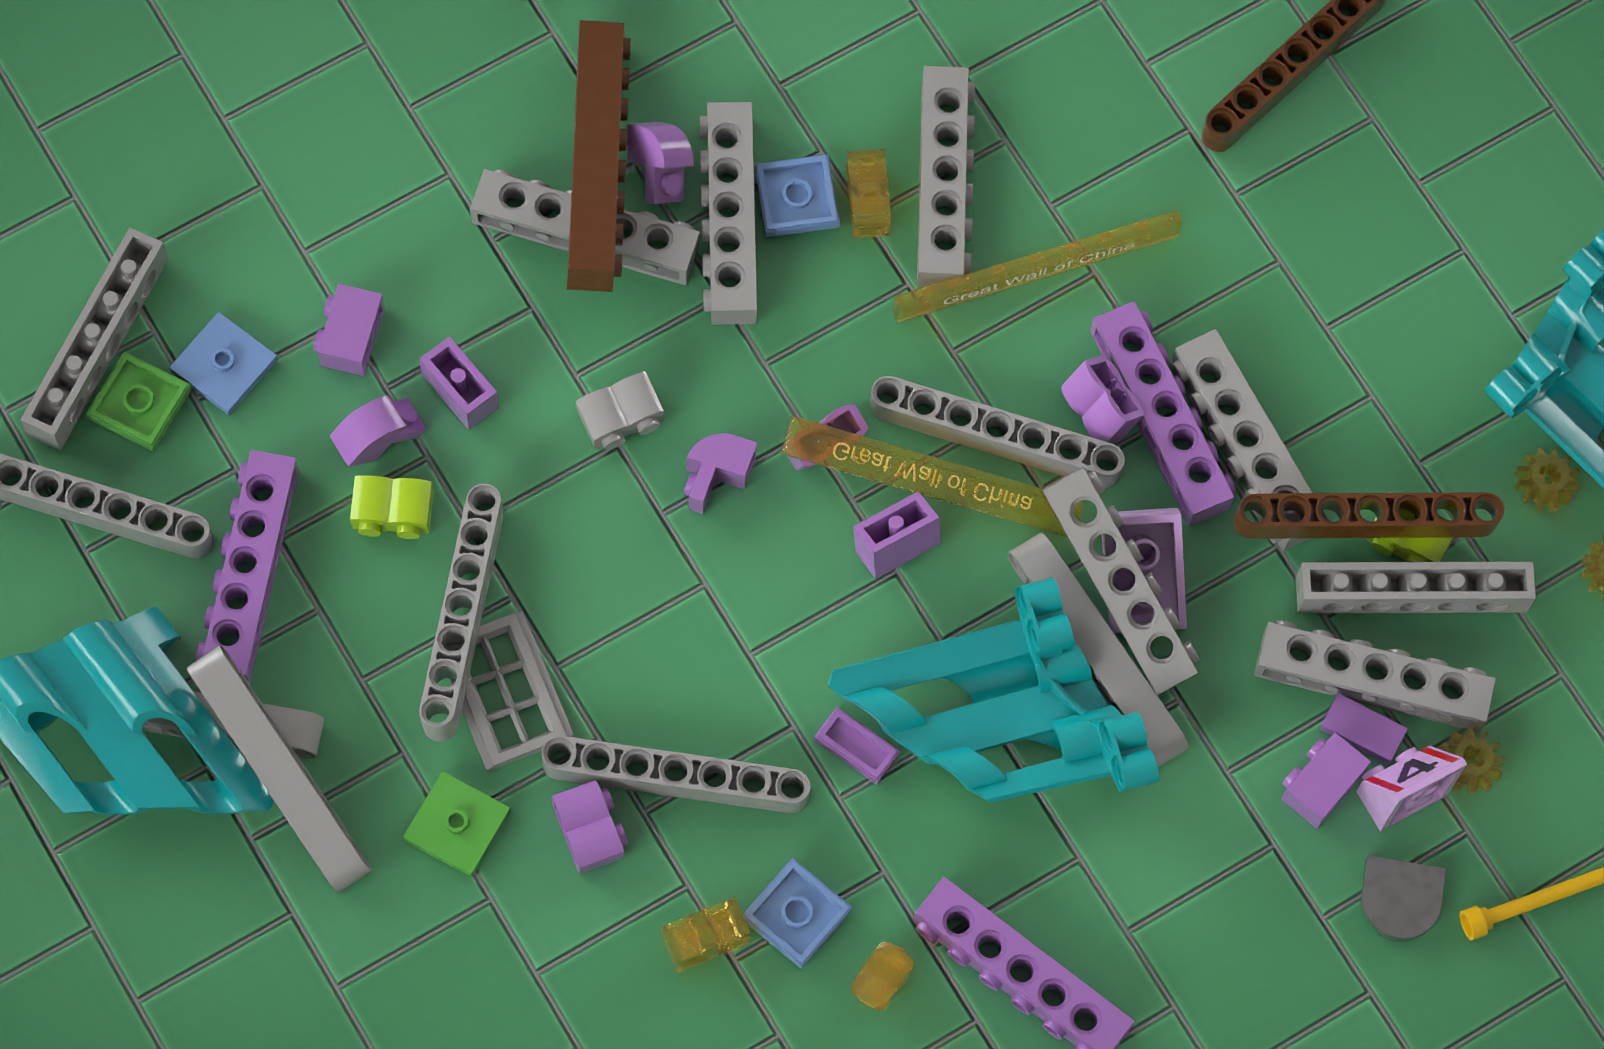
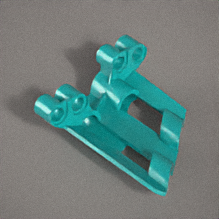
(1562, 365)
(1023, 685)
(107, 686)

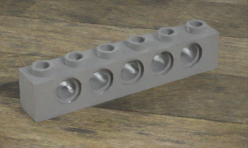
(940, 88)
(733, 123)
(498, 187)
(94, 339)
(1211, 356)
(1415, 587)
(1160, 671)
(1390, 693)

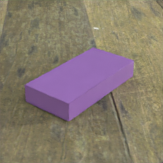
(1363, 728)
(856, 745)

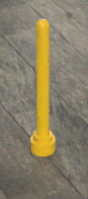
(1478, 920)

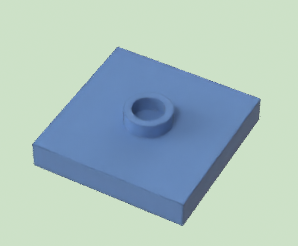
(796, 195)
(223, 363)
(797, 913)

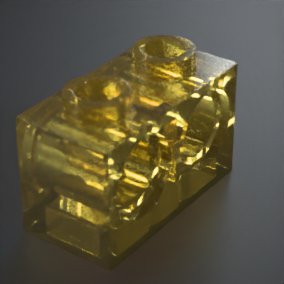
(868, 193)
(705, 935)

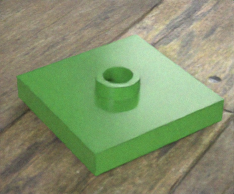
(138, 401)
(456, 824)

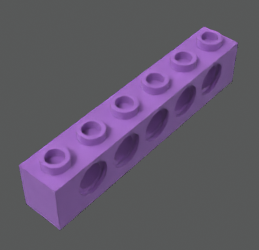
(261, 472)
(1194, 499)
(1078, 998)

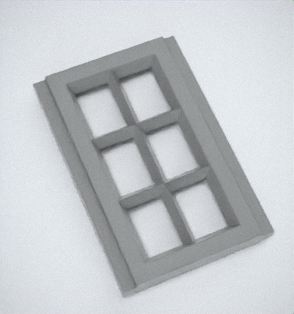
(539, 681)

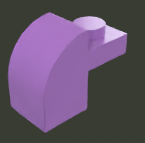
(665, 154)
(374, 427)
(720, 459)

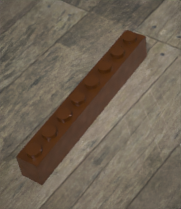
(596, 156)

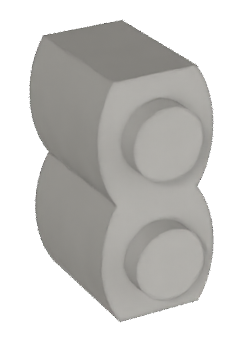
(620, 411)

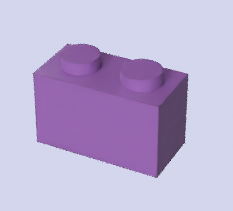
(350, 329)
(459, 383)
(897, 534)
(1325, 779)

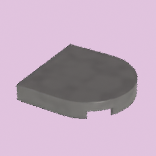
(1401, 897)

